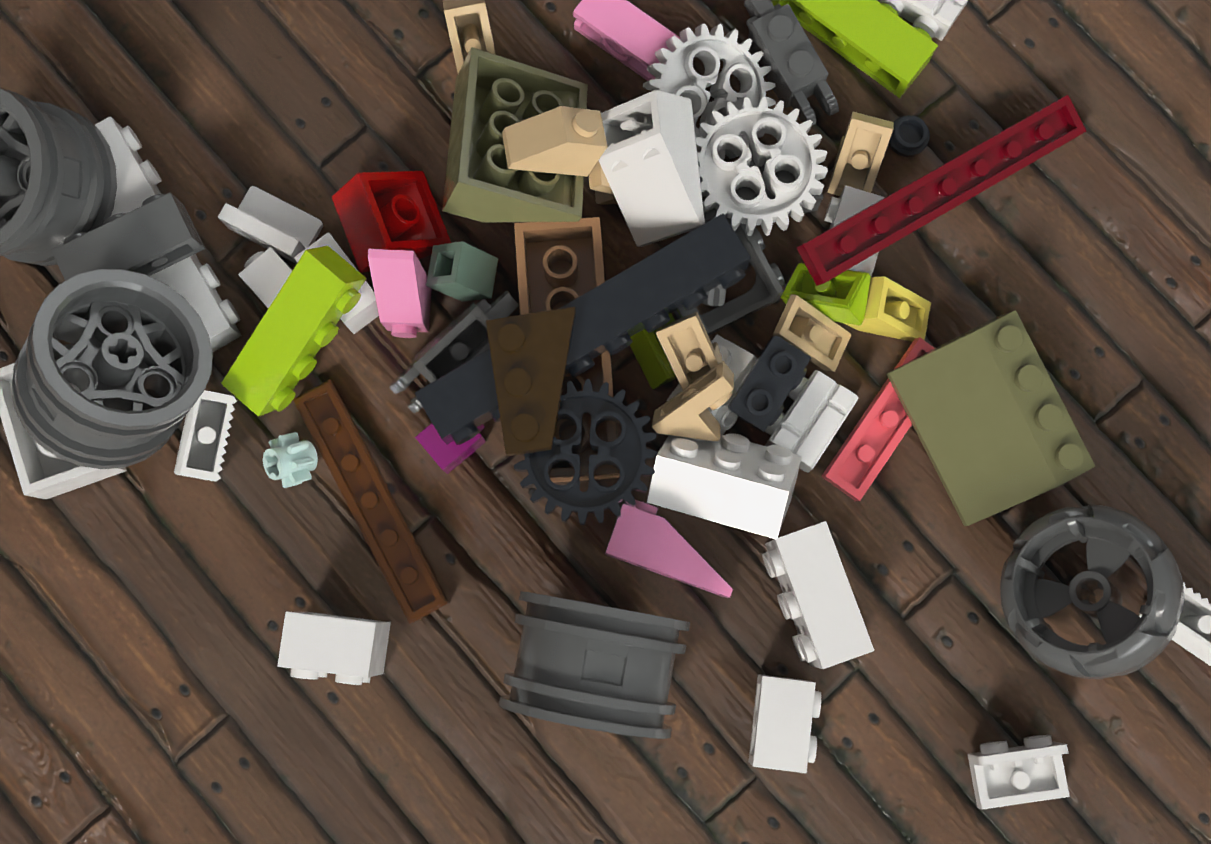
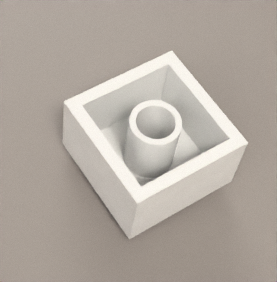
(333, 644)

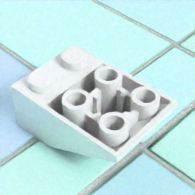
(654, 165)

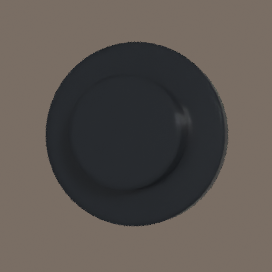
(909, 136)

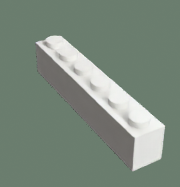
(188, 277)

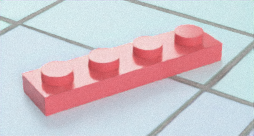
(873, 436)

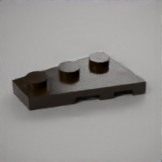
(529, 373)

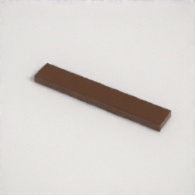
(371, 502)

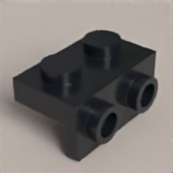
(769, 383)

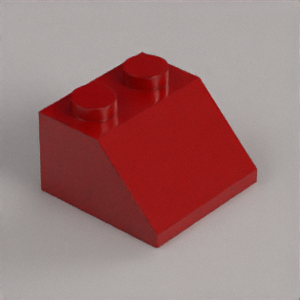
(389, 214)

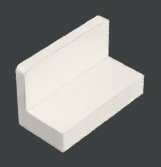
(272, 223)

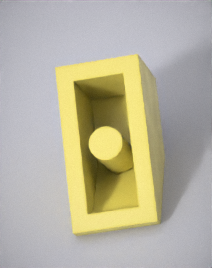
(894, 311)

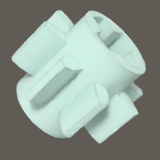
(290, 459)

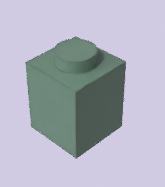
(462, 271)

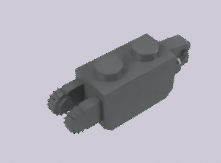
(791, 56)
(455, 344)

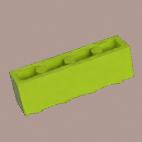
(868, 37)
(294, 330)

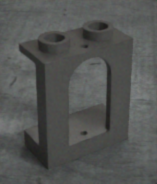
(763, 293)

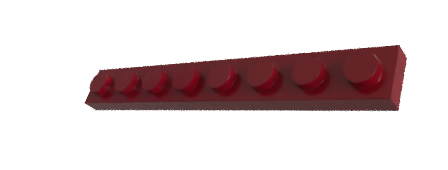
(940, 190)

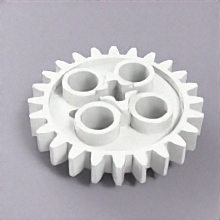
(678, 76)
(791, 153)

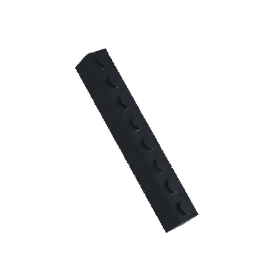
(603, 321)

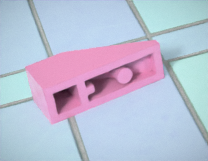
(400, 291)
(656, 546)

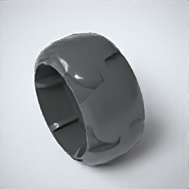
(1110, 540)

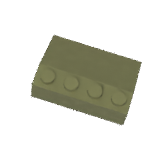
(487, 98)
(990, 419)

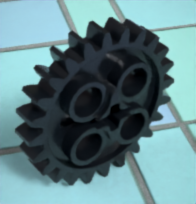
(625, 453)

